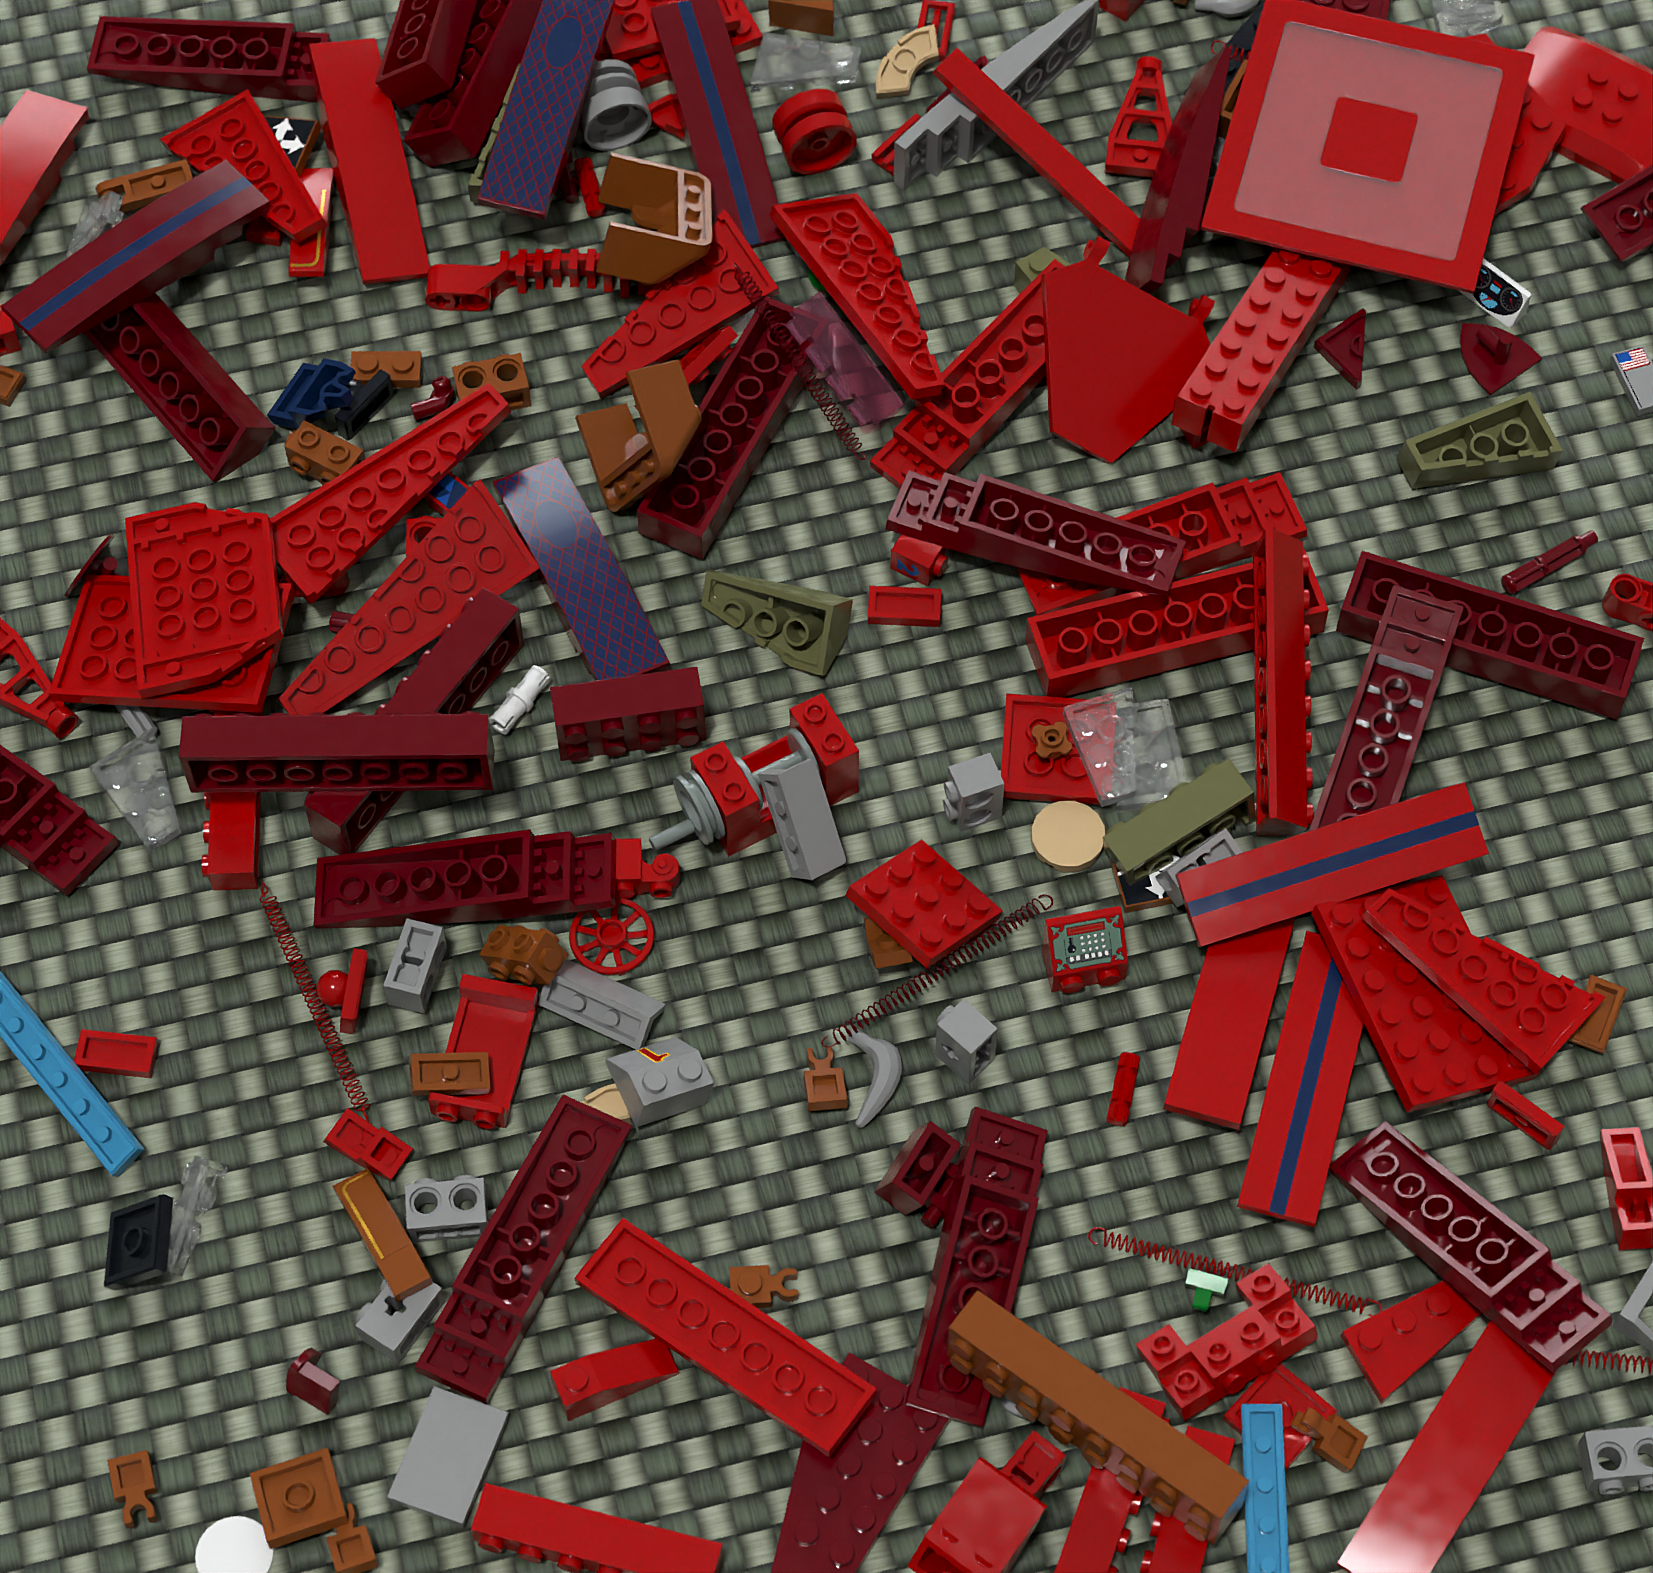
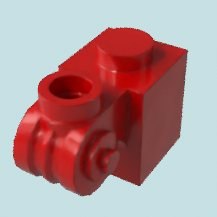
(637, 876)

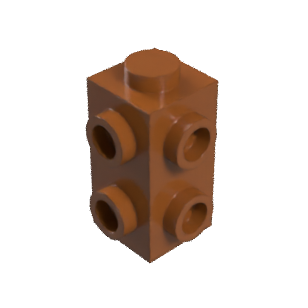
(320, 453)
(523, 954)

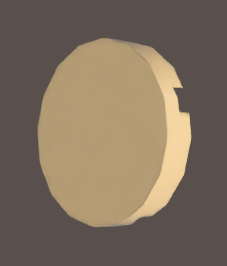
(1067, 836)

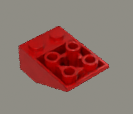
(979, 1526)

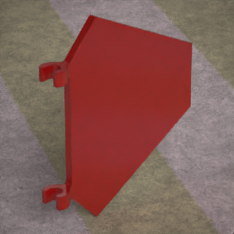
(1113, 355)

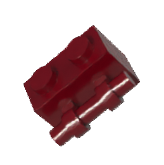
(916, 1172)

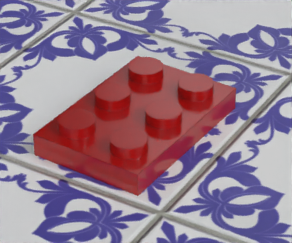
(706, 351)

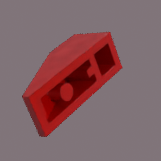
(610, 1376)

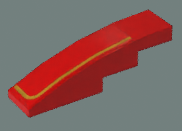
(310, 255)

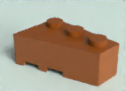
(803, 15)

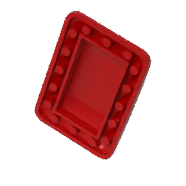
(1600, 100)

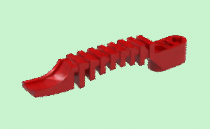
(474, 286)

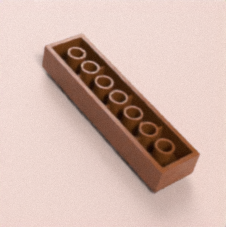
(1096, 1418)

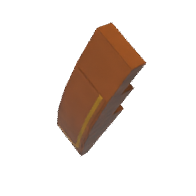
(382, 1235)

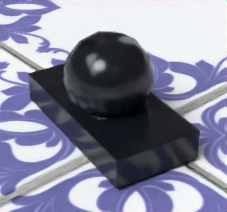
(366, 403)

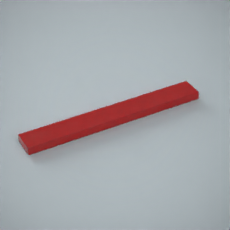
(1039, 149)

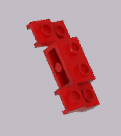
(1233, 1351)

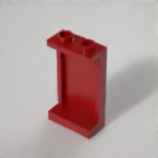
(494, 1020)

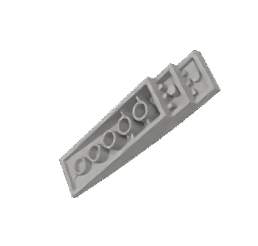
(1021, 72)

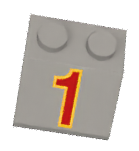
(661, 1080)

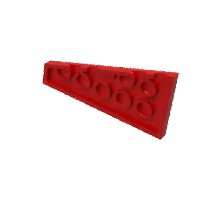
(244, 138)
(683, 309)
(1495, 985)

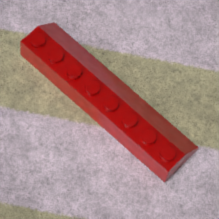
(1280, 686)

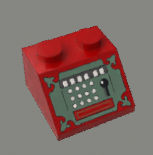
(1085, 949)

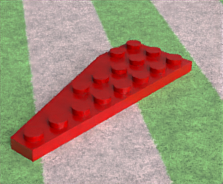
(859, 270)

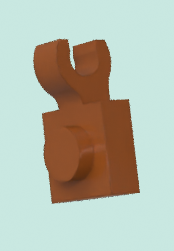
(1336, 1438)

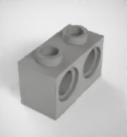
(974, 792)
(1214, 848)
(415, 965)
(446, 1220)
(1623, 1449)

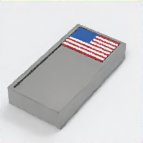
(1635, 374)

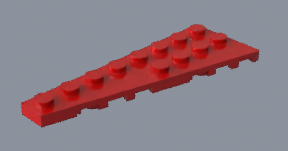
(345, 517)
(455, 560)

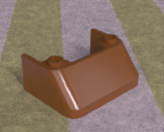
(659, 199)
(634, 462)

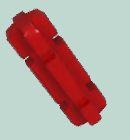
(589, 186)
(1123, 1089)

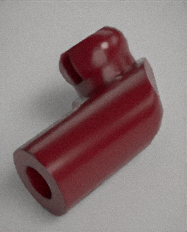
(436, 402)

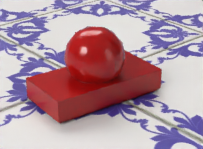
(345, 990)

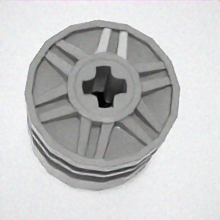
(614, 108)

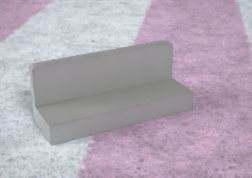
(803, 819)
(601, 1004)

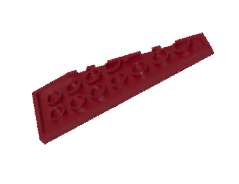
(848, 1499)

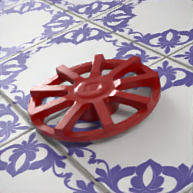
(611, 937)

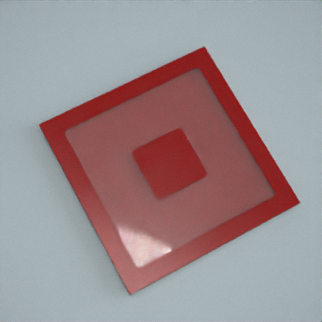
(1369, 143)

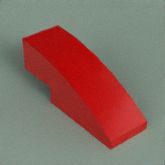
(1628, 1186)

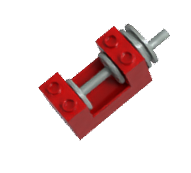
(725, 792)

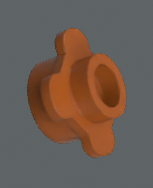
(1049, 749)

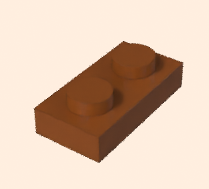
(402, 366)
(449, 1073)

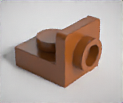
(883, 948)

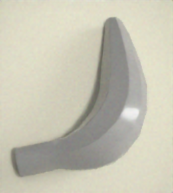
(1226, 8)
(886, 1074)

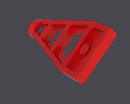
(1133, 155)
(43, 710)

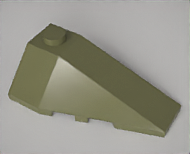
(790, 620)

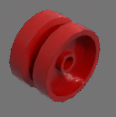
(814, 131)

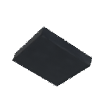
(138, 1242)

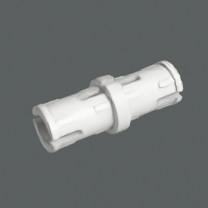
(519, 699)

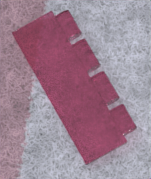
(851, 367)

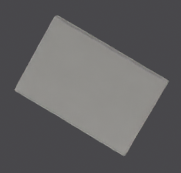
(448, 1457)

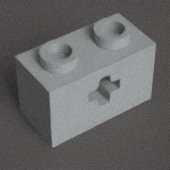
(965, 1040)
(397, 1333)

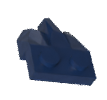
(313, 393)

